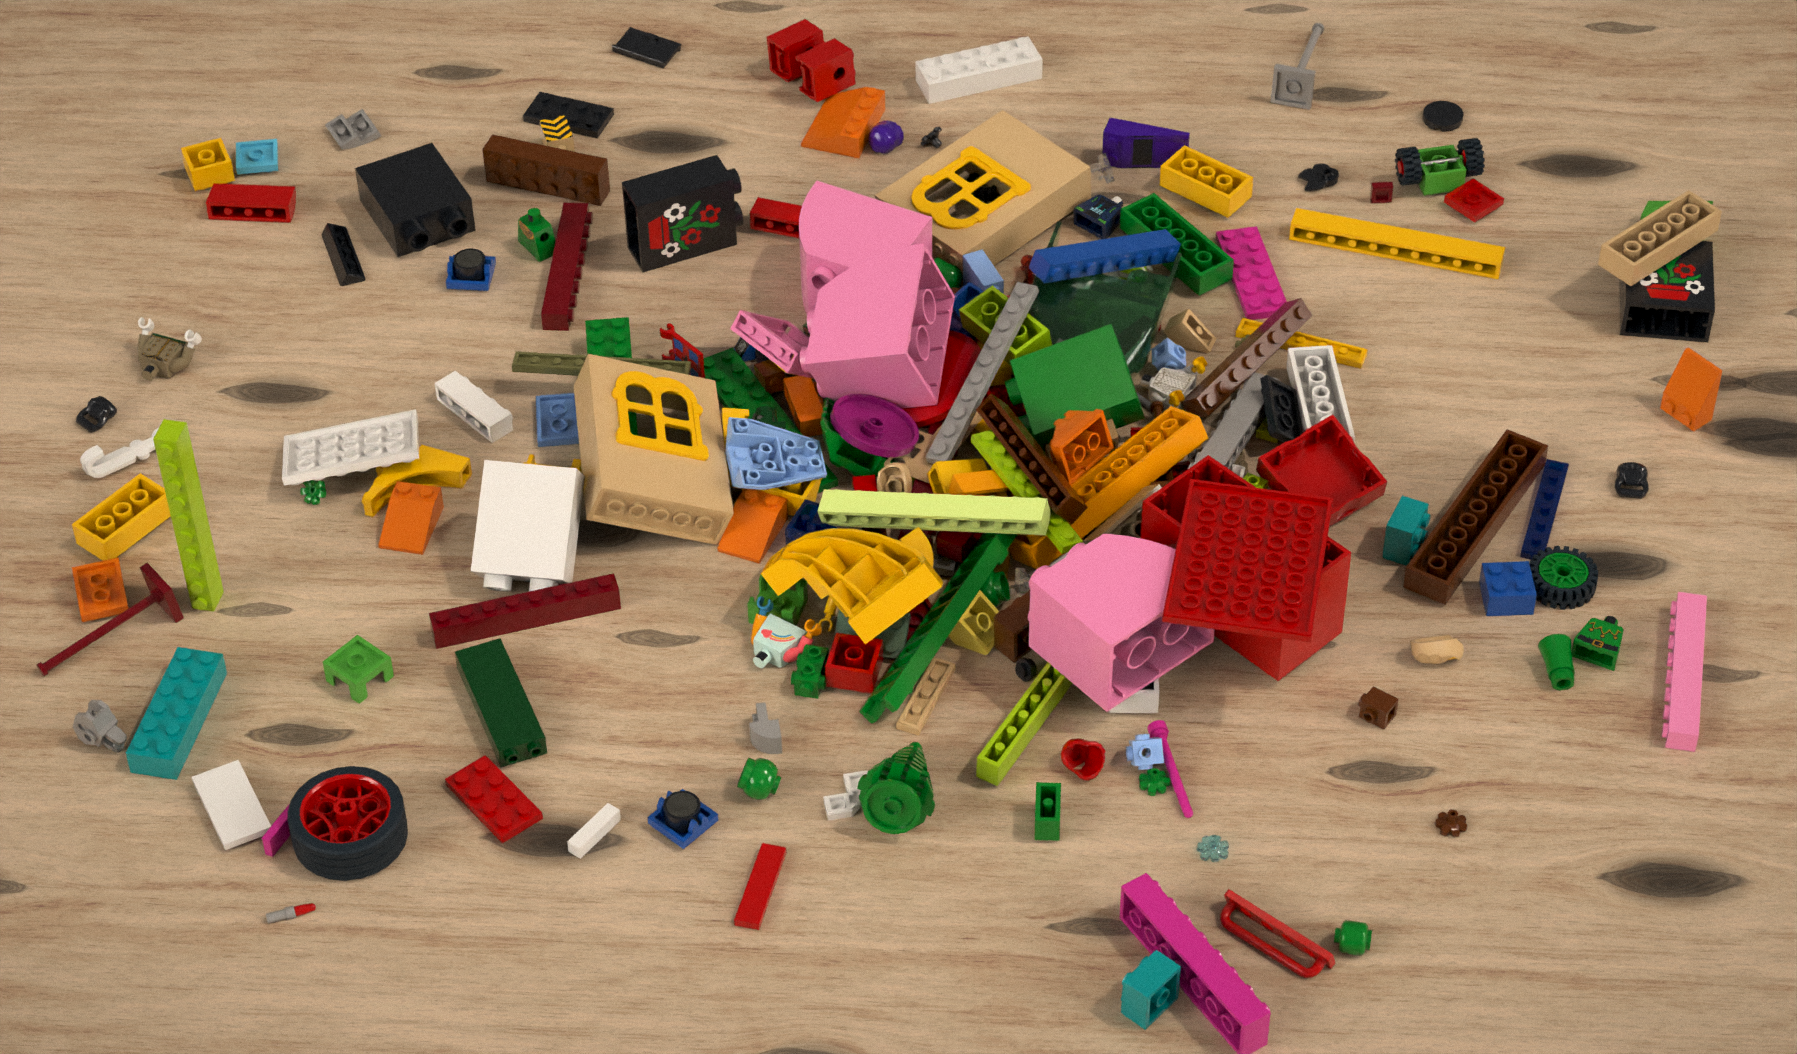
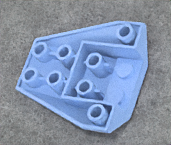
(770, 456)

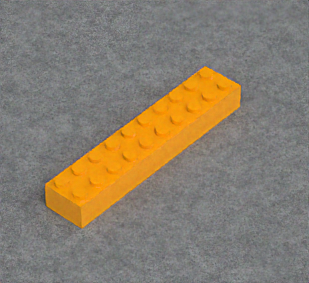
(1120, 478)

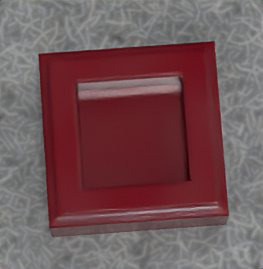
(1381, 192)

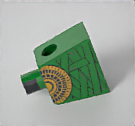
(536, 234)

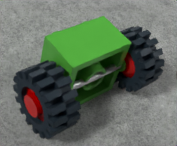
(1440, 167)

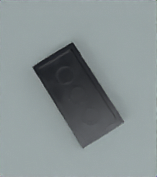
(582, 116)

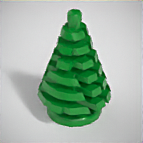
(898, 791)

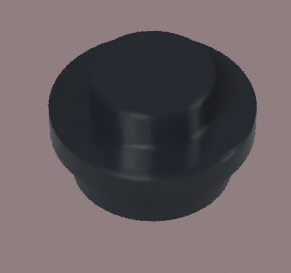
(1026, 669)

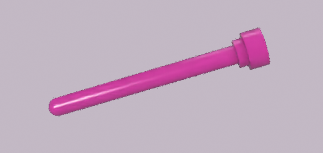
(1159, 729)

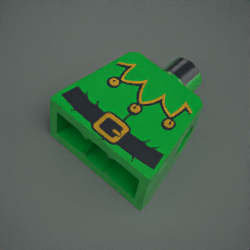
(1599, 642)

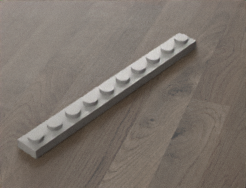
(982, 373)

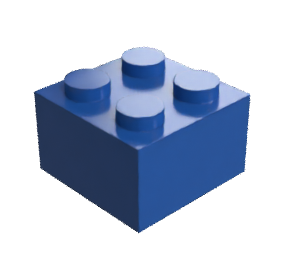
(1507, 588)

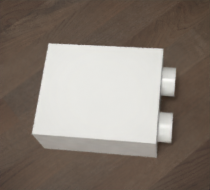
(527, 525)

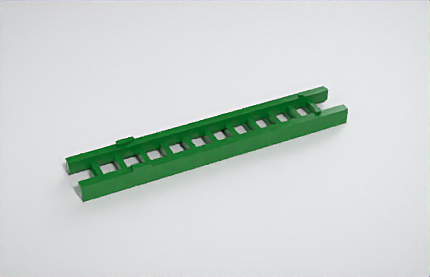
(937, 624)

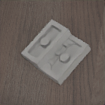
(353, 131)

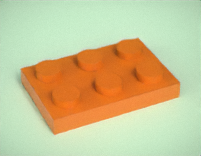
(100, 589)

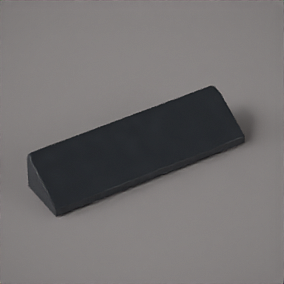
(342, 254)

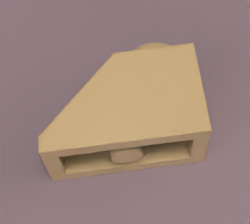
(1189, 332)

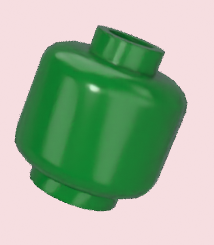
(1353, 937)

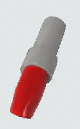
(290, 912)

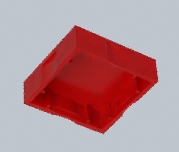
(1324, 465)

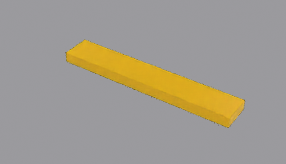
(1343, 353)

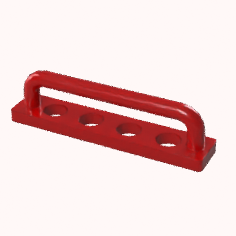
(1322, 956)

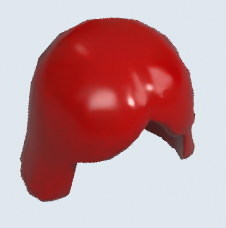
(1079, 751)

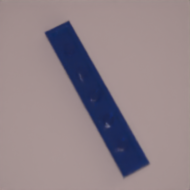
(1544, 508)

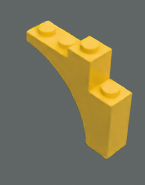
(432, 468)

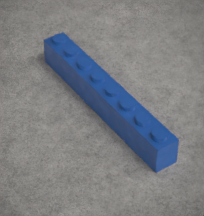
(1104, 256)

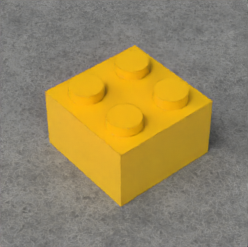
(207, 164)

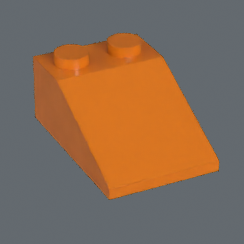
(1692, 390)
(411, 517)
(754, 525)

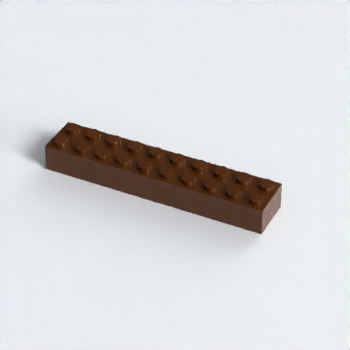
(1475, 517)

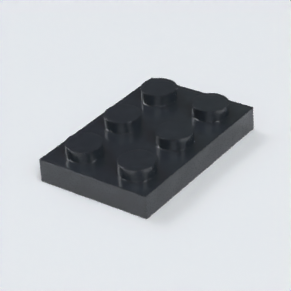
(1281, 409)

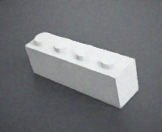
(474, 406)

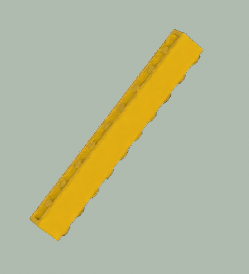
(1397, 243)

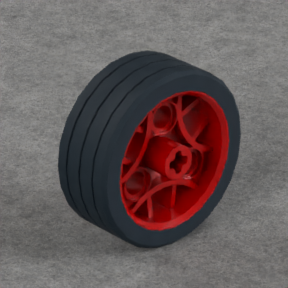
(359, 818)

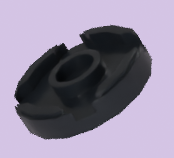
(1443, 115)

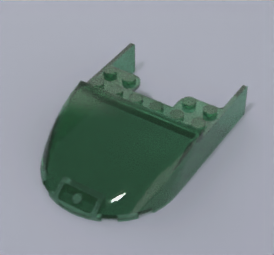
(1093, 301)

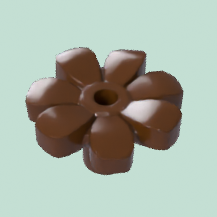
(1451, 823)

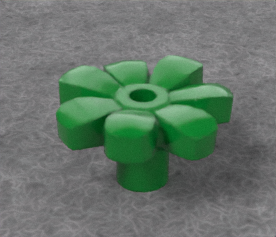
(313, 491)
(1154, 781)

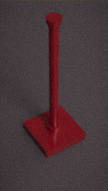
(159, 592)

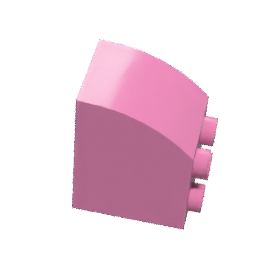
(847, 228)
(882, 329)
(1103, 614)

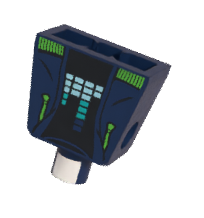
(1099, 215)

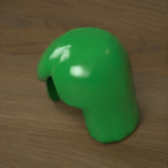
(950, 272)

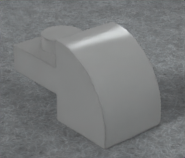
(765, 733)

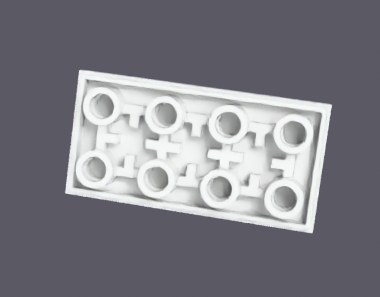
(231, 804)

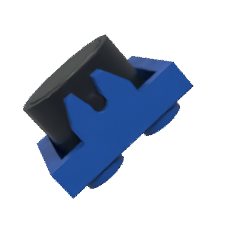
(470, 270)
(682, 817)

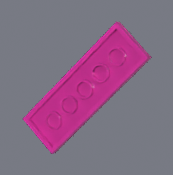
(1252, 272)

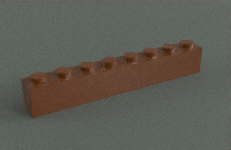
(1247, 358)
(1031, 459)

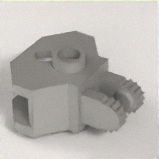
(99, 727)

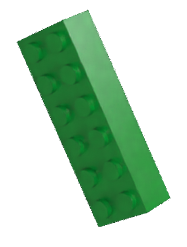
(1202, 261)

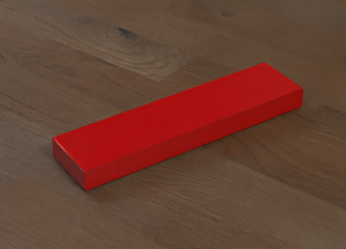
(760, 886)

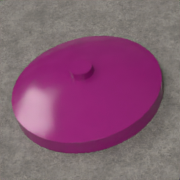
(874, 425)

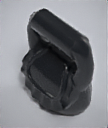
(99, 409)
(1631, 475)

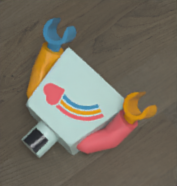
(778, 640)

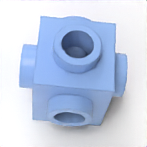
(1168, 355)
(1153, 753)

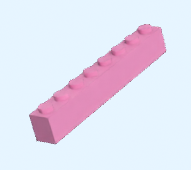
(1685, 672)

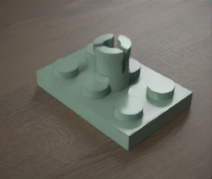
(893, 637)

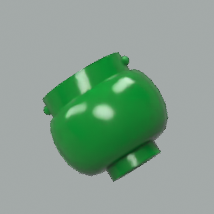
(996, 588)
(759, 778)

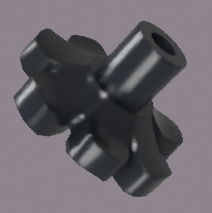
(932, 138)

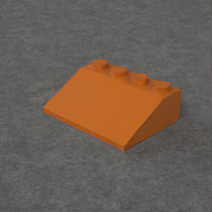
(846, 122)

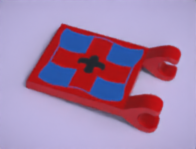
(683, 351)

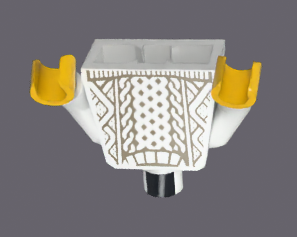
(1173, 385)

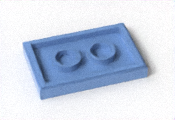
(556, 420)

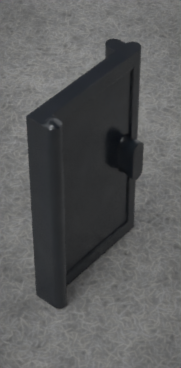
(646, 47)

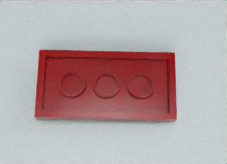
(494, 799)

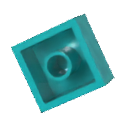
(1406, 530)
(1150, 989)

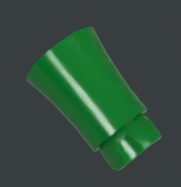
(1558, 660)

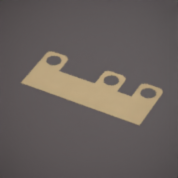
(918, 465)

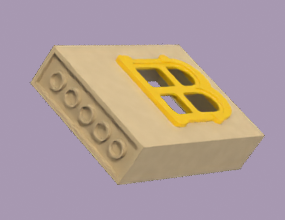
(1031, 174)
(645, 479)

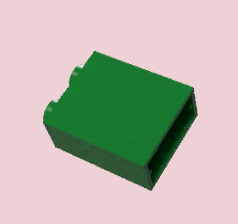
(1074, 375)

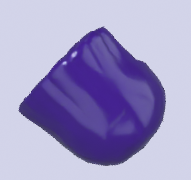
(885, 136)

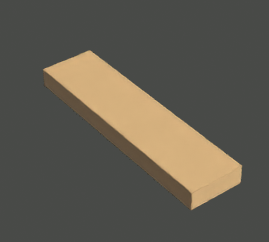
(926, 696)

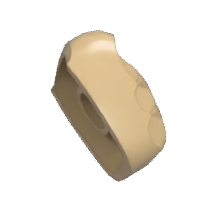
(894, 478)
(1436, 649)

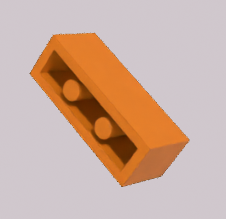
(804, 404)

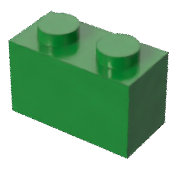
(1047, 811)

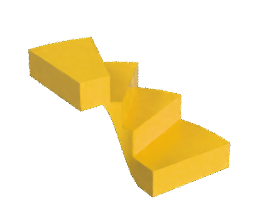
(861, 571)

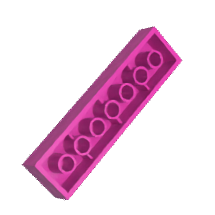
(1204, 973)

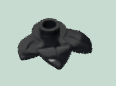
(1319, 177)

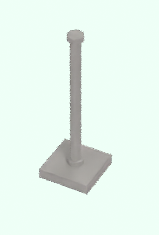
(1296, 84)

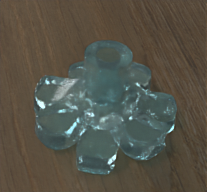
(1213, 848)

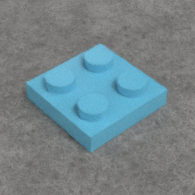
(256, 156)

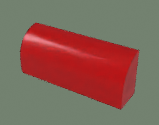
(251, 202)

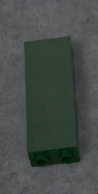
(501, 702)

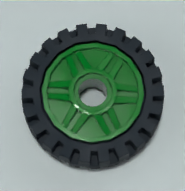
(1563, 577)

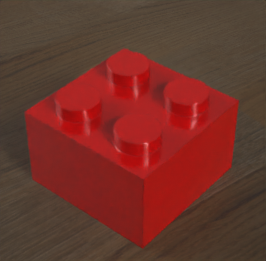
(853, 663)

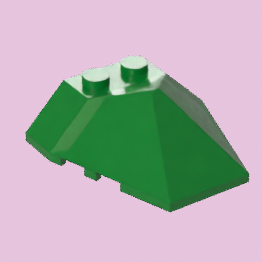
(844, 454)

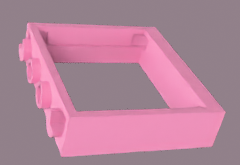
(769, 337)

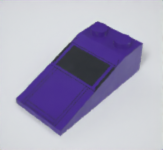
(1139, 144)

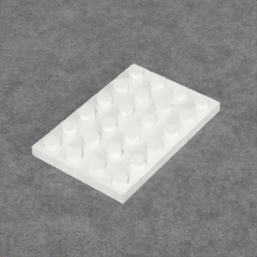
(350, 447)

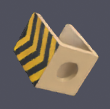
(557, 133)

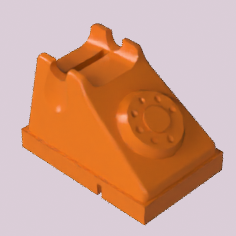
(1079, 442)

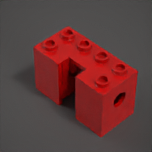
(803, 52)

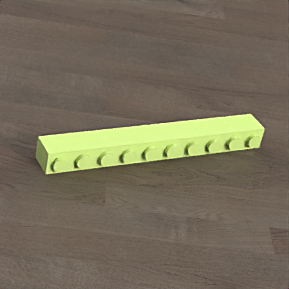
(935, 512)

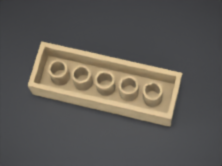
(1659, 238)

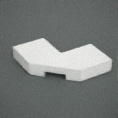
(845, 804)

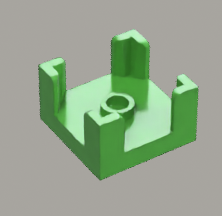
(786, 606)
(356, 665)

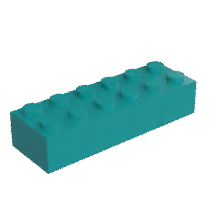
(176, 713)

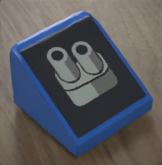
(745, 350)

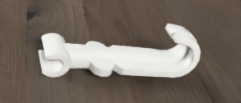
(98, 465)

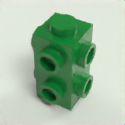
(810, 673)

